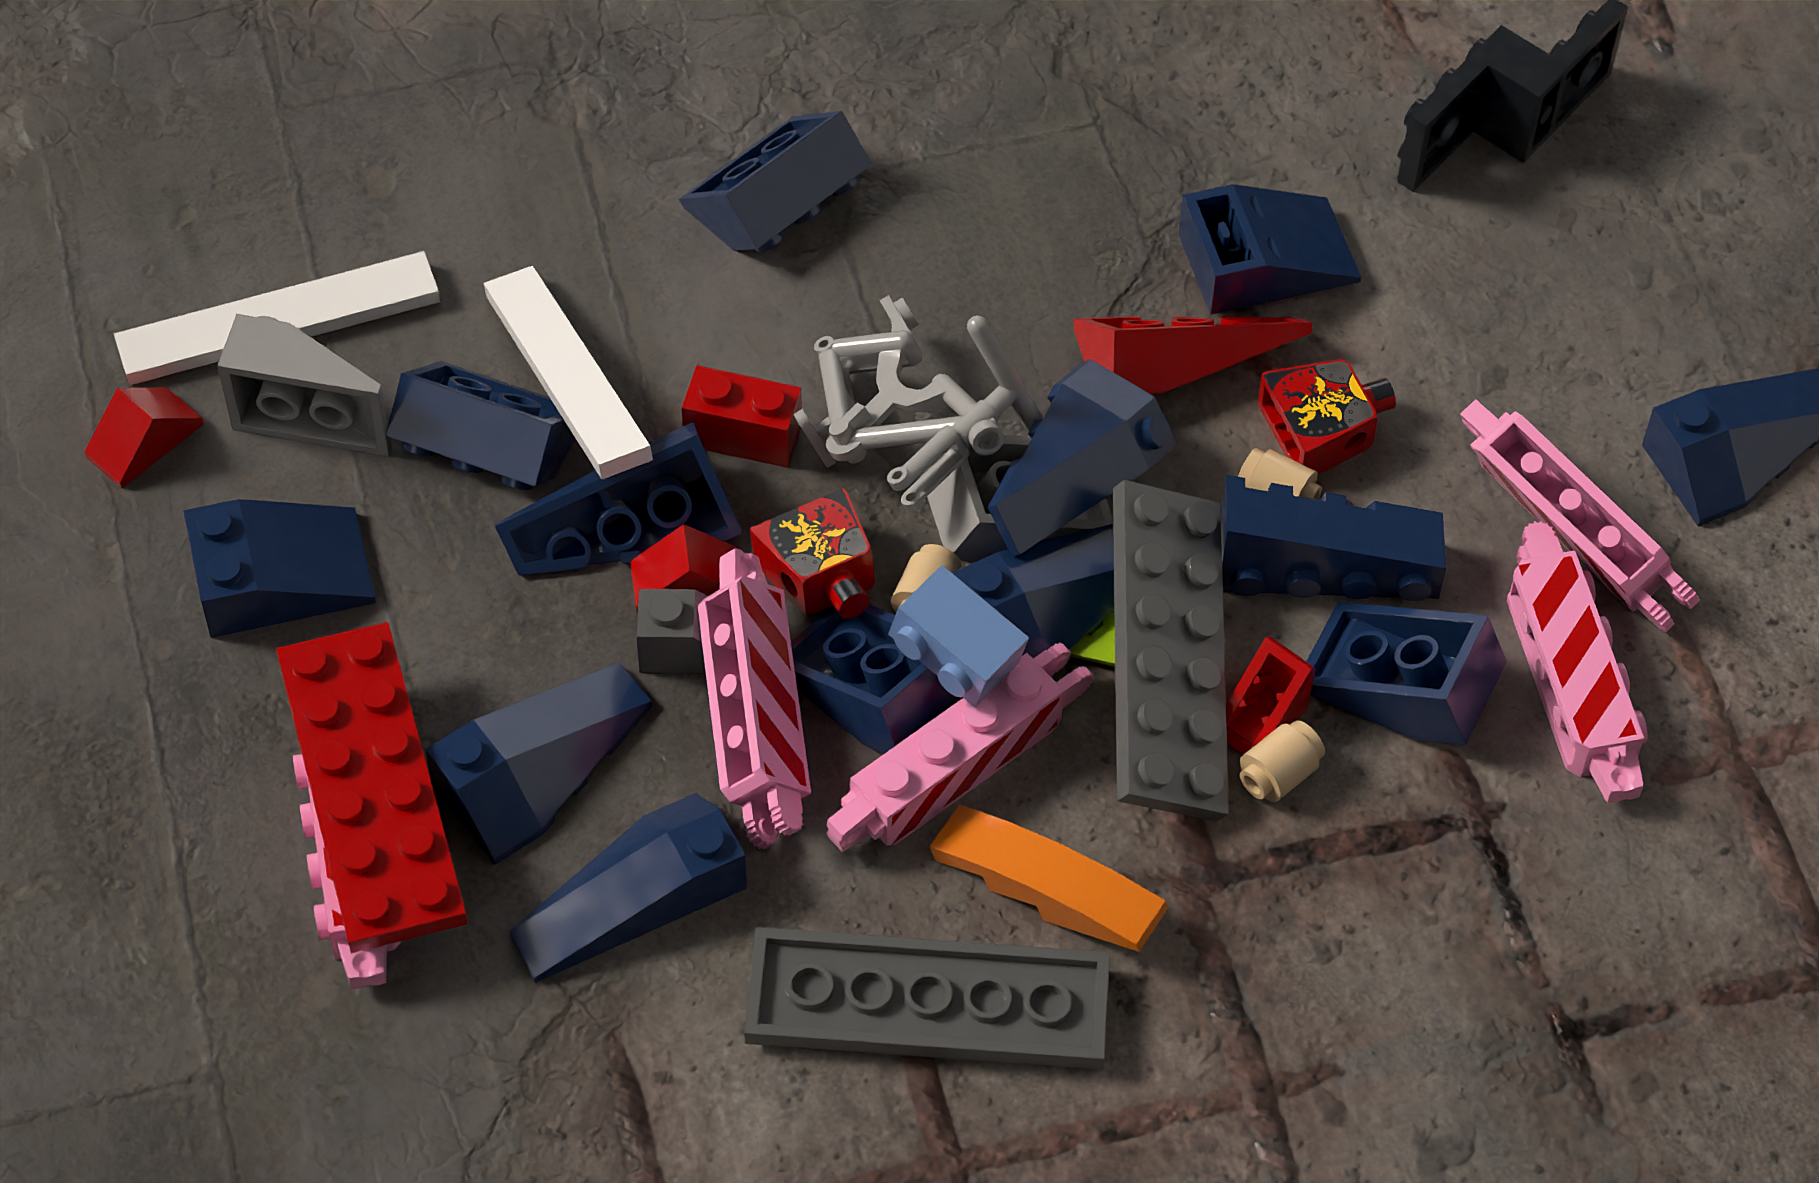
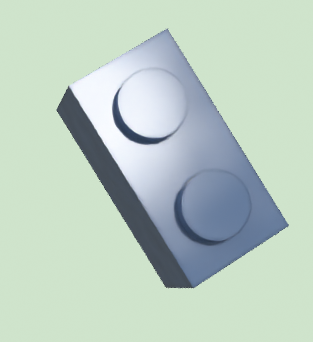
(957, 636)

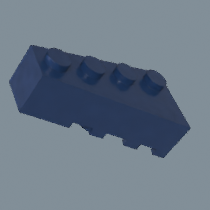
(1327, 545)

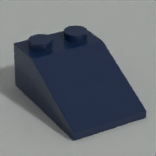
(276, 562)
(1408, 668)
(865, 679)

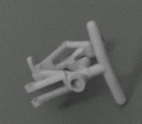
(857, 428)

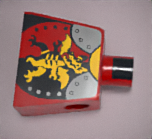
(1323, 411)
(818, 556)

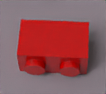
(743, 415)

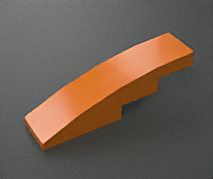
(1056, 879)

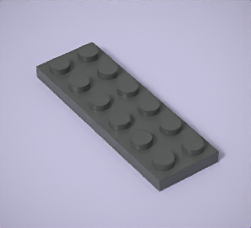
(1169, 652)
(928, 998)

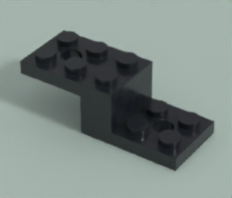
(1510, 93)

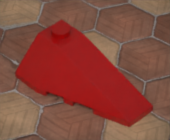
(1192, 348)

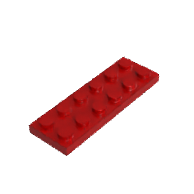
(371, 788)

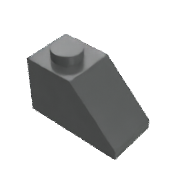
(669, 631)

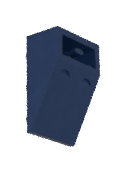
(1262, 245)

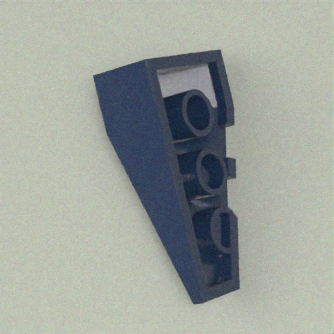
(1733, 439)
(1080, 450)
(622, 513)
(1052, 589)
(525, 760)
(641, 881)

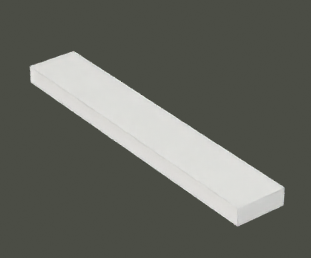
(310, 306)
(568, 373)

